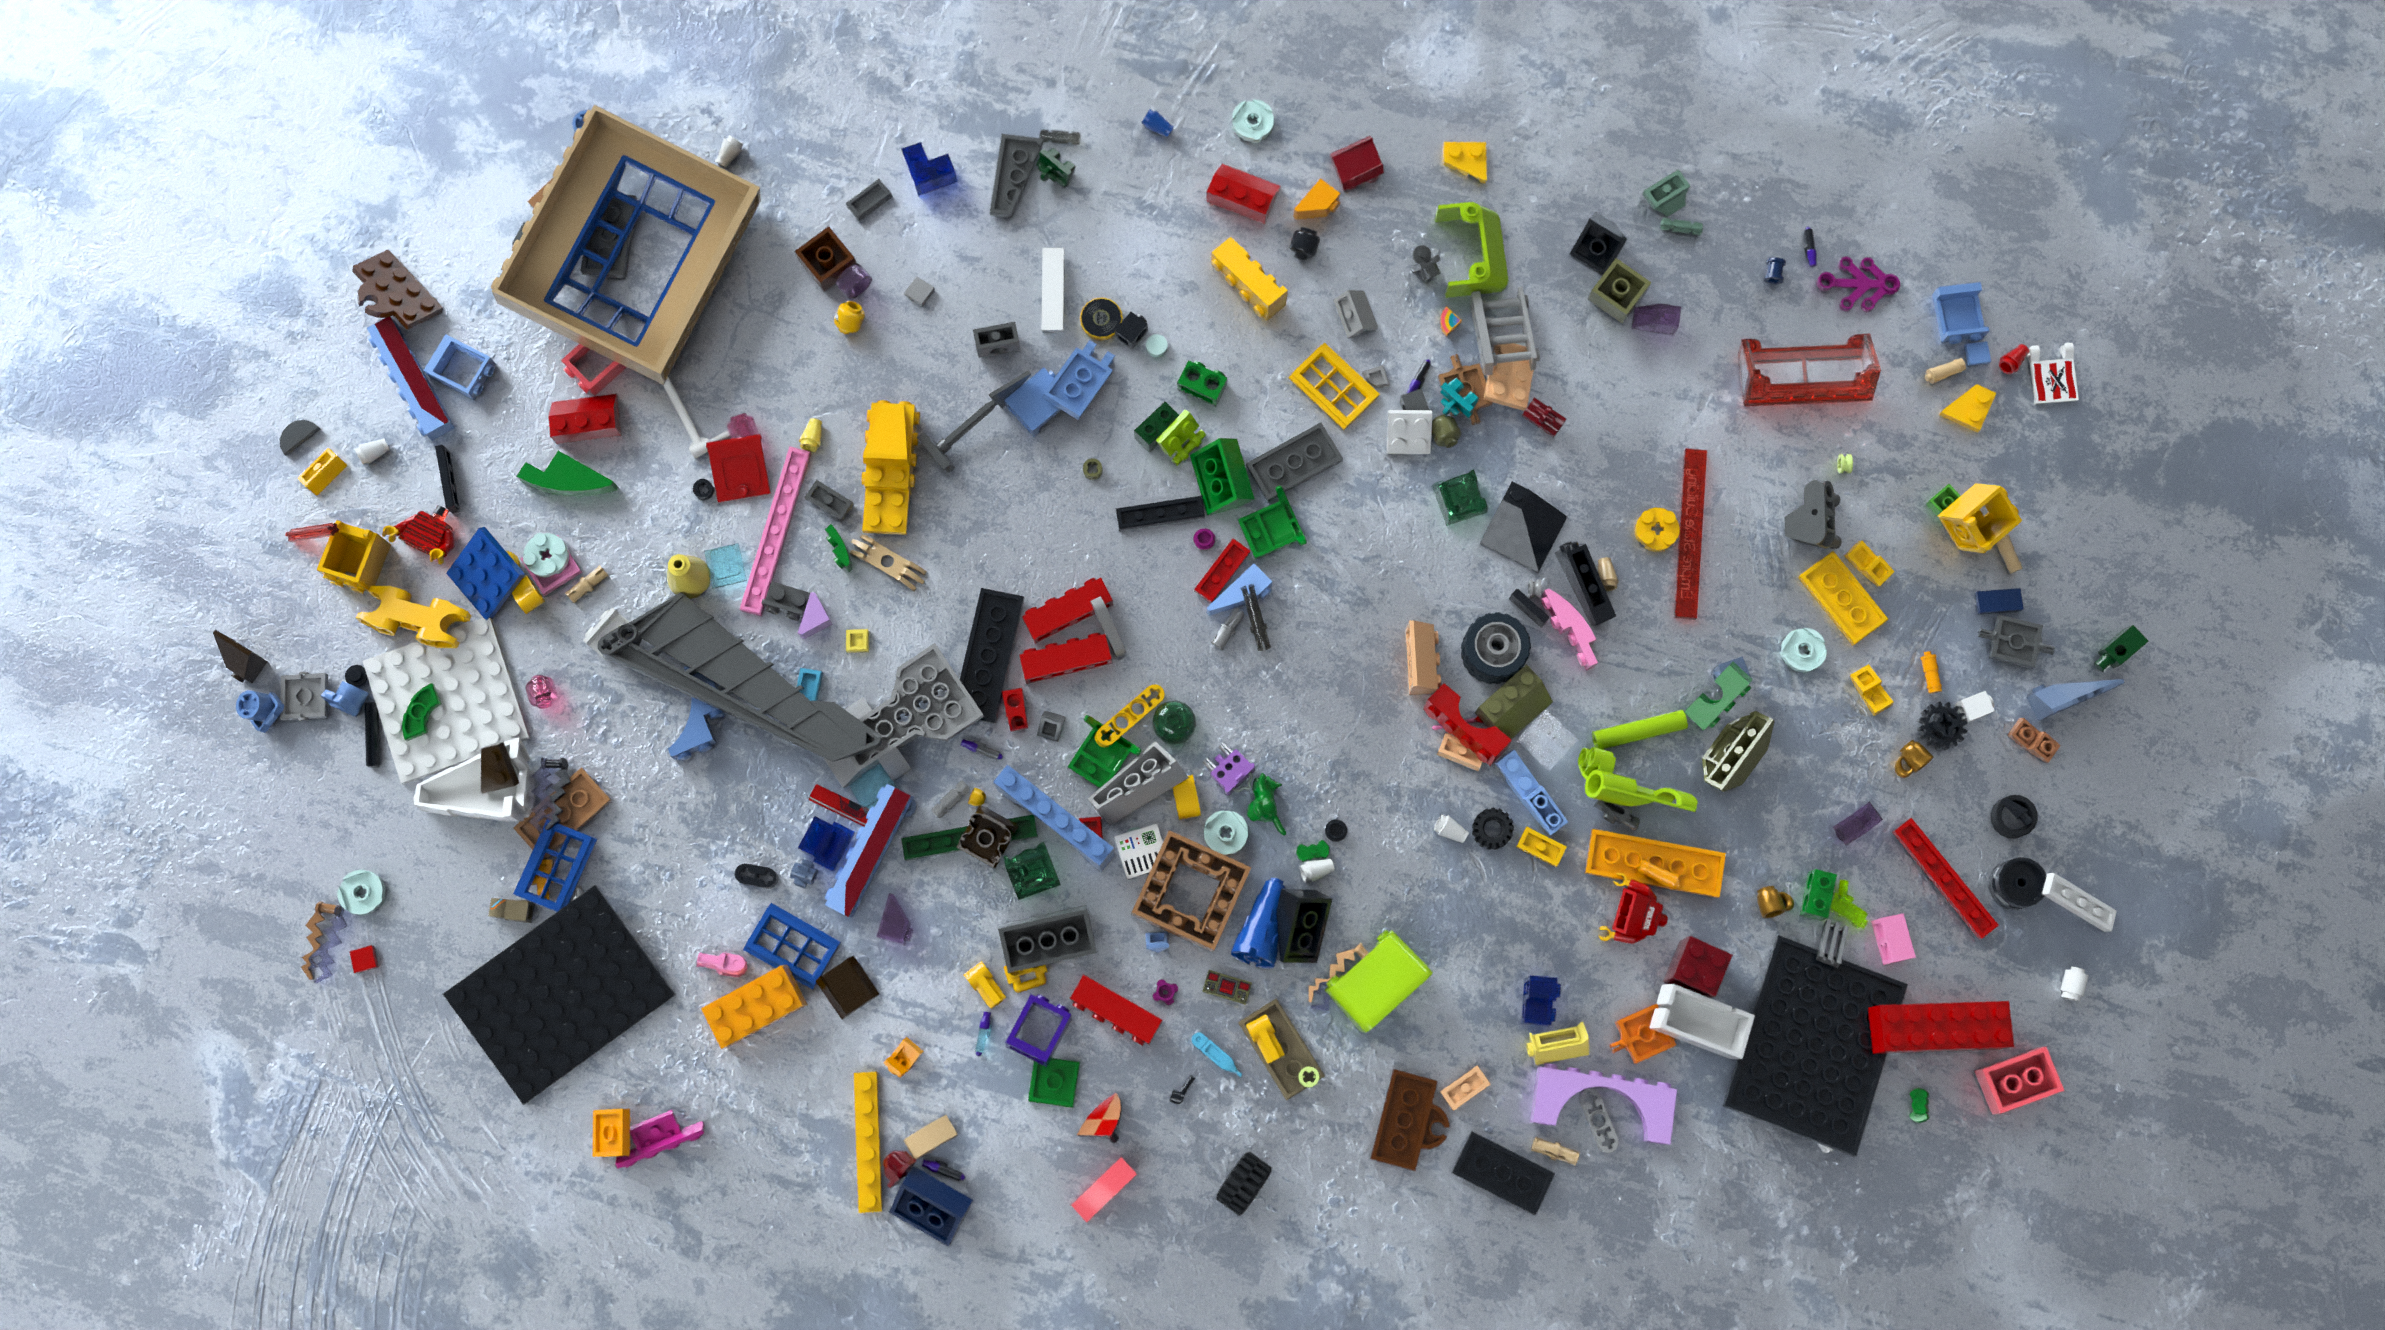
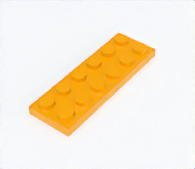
(1619, 853)

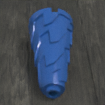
(1259, 933)

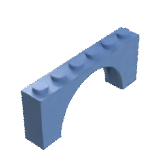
(1078, 835)

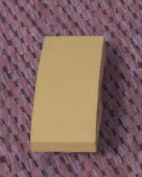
(930, 1137)

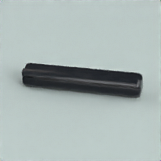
(372, 735)

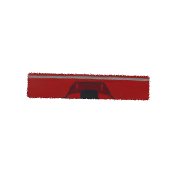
(838, 804)

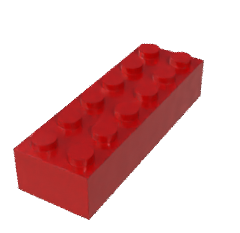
(1941, 1027)

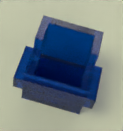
(826, 842)

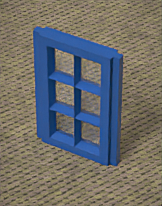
(792, 942)

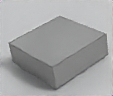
(919, 291)

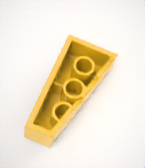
(1249, 279)

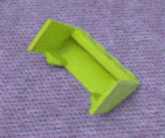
(1492, 273)

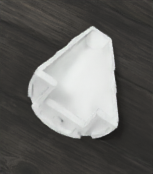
(459, 793)

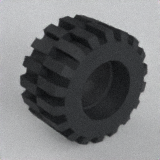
(1244, 1183)

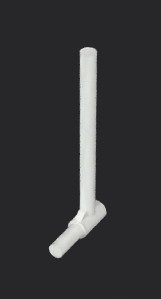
(698, 446)

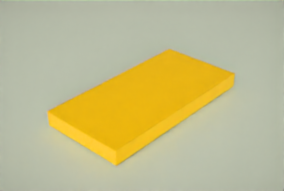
(1843, 598)

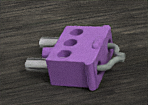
(1234, 777)

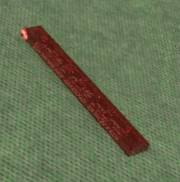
(1690, 534)

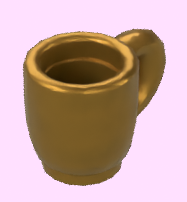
(1915, 756)
(1771, 902)

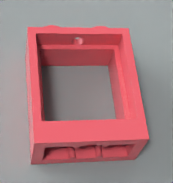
(599, 381)

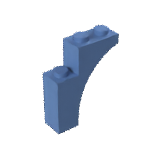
(697, 732)

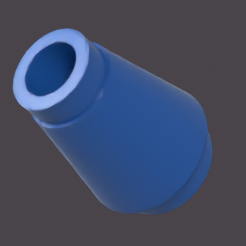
(1157, 123)

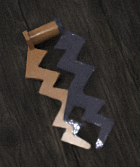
(322, 950)

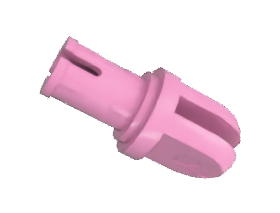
(725, 964)

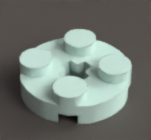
(1252, 109)
(541, 543)
(1791, 653)
(1238, 835)
(350, 886)

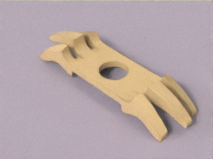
(899, 567)

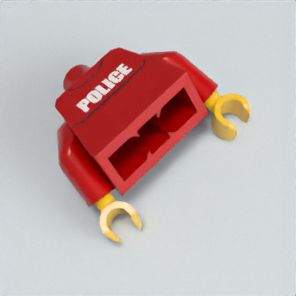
(1637, 913)

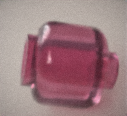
(742, 426)
(541, 691)

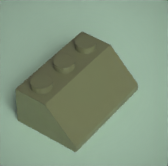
(1515, 703)

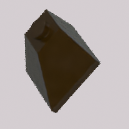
(239, 659)

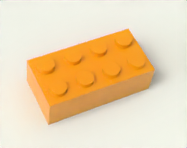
(754, 1006)

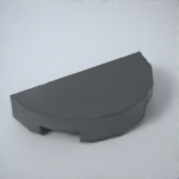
(296, 434)

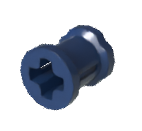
(1775, 270)

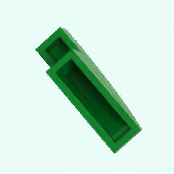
(566, 478)

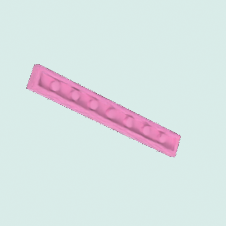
(775, 530)

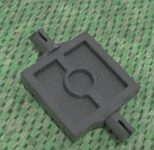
(2016, 641)

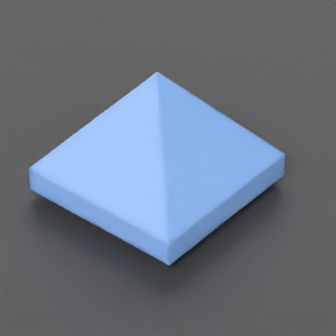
(1157, 941)

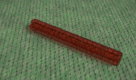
(312, 532)

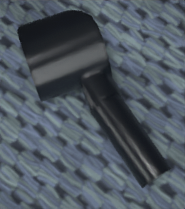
(1178, 1096)

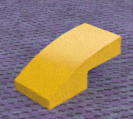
(1869, 564)
(1870, 690)

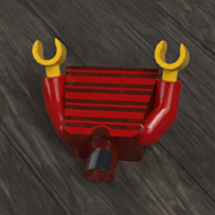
(425, 533)

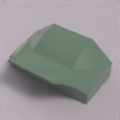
(1668, 194)

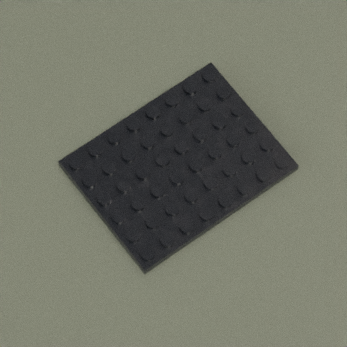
(559, 994)
(1811, 1047)

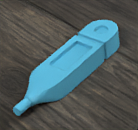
(1214, 1053)

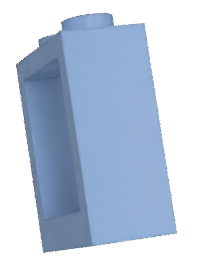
(444, 354)

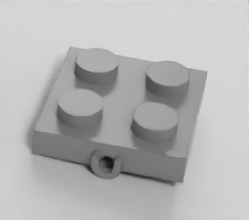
(303, 697)

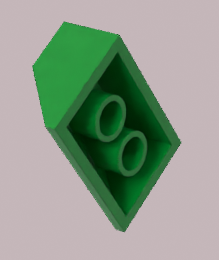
(1222, 476)

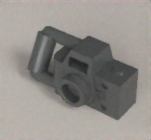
(1617, 813)

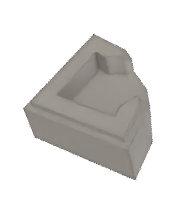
(1376, 377)

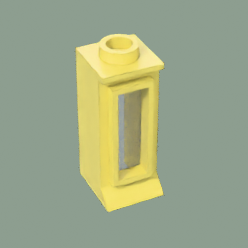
(1558, 1044)

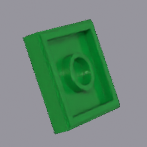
(1054, 1083)

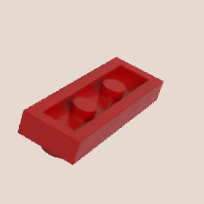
(1222, 571)

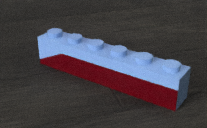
(410, 378)
(869, 850)

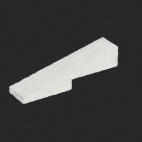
(1053, 290)

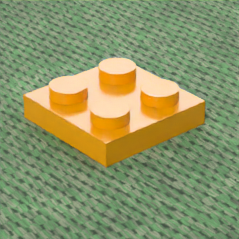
(611, 1132)

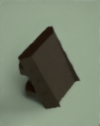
(987, 836)
(847, 987)

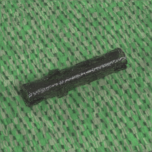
(1255, 616)

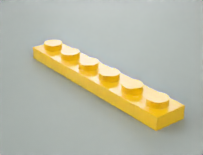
(868, 1142)

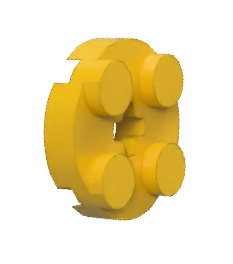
(1665, 520)

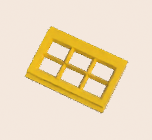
(1347, 372)

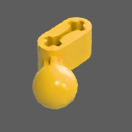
(526, 592)

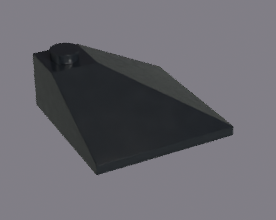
(1524, 527)

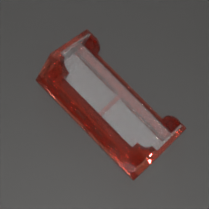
(1808, 373)

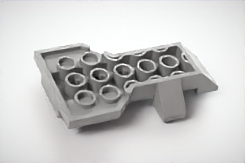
(941, 720)

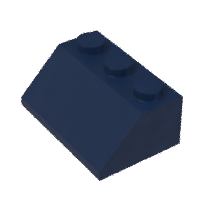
(930, 1206)

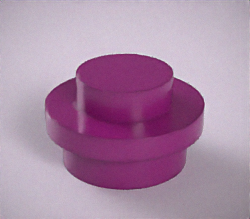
(1204, 539)

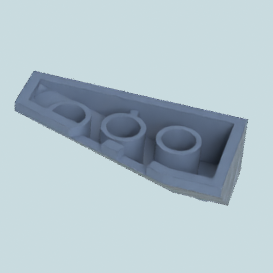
(2059, 697)

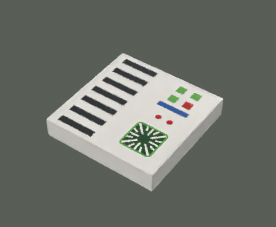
(1139, 850)

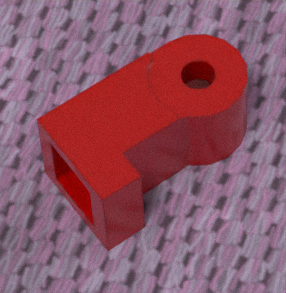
(1015, 709)

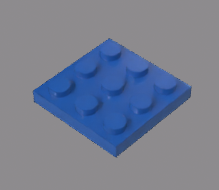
(485, 573)

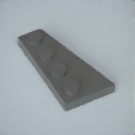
(1013, 169)

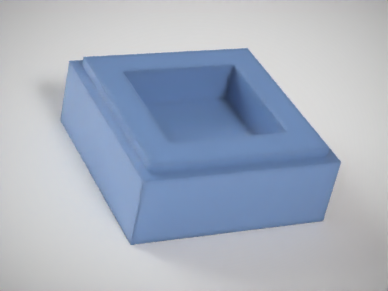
(1977, 353)

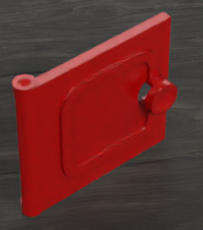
(738, 464)

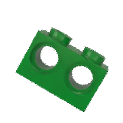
(1199, 387)
(1818, 894)

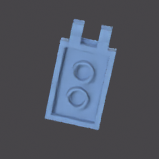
(1079, 381)

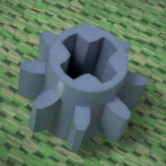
(803, 873)

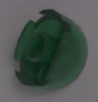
(1174, 722)

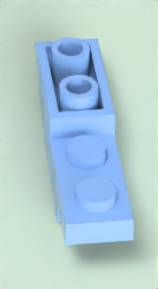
(1530, 792)

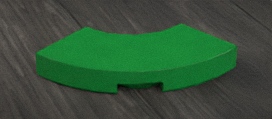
(418, 712)

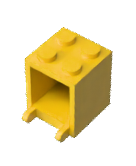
(1970, 528)
(353, 552)

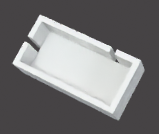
(1701, 1022)

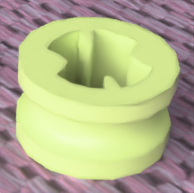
(1844, 463)
(1308, 1069)

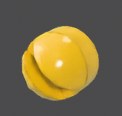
(977, 797)

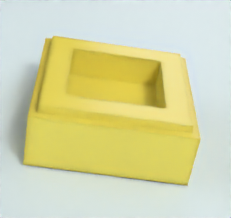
(857, 641)

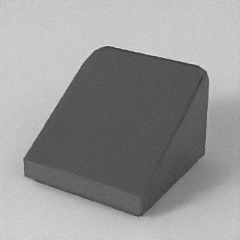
(1051, 725)

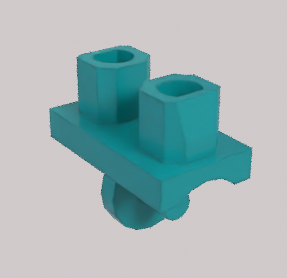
(1451, 393)

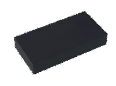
(1529, 608)

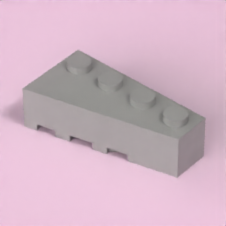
(1137, 784)

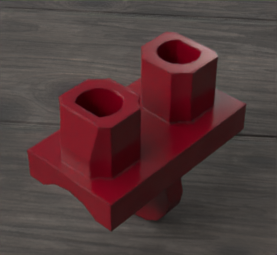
(1544, 417)

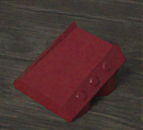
(1357, 164)

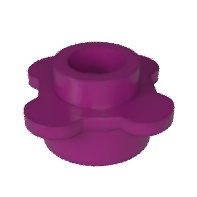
(1159, 995)

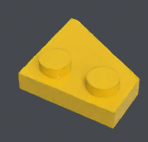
(1466, 158)
(1970, 408)

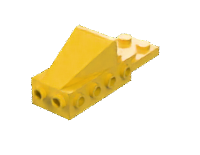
(889, 466)

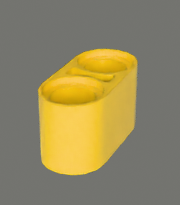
(1186, 799)

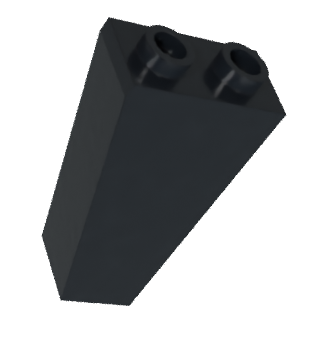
(1585, 582)

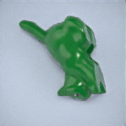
(1264, 805)

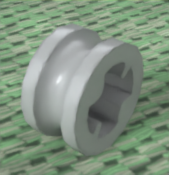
(1534, 589)

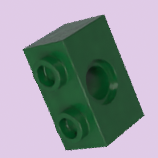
(1154, 426)

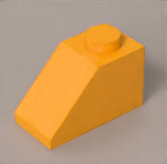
(1318, 202)

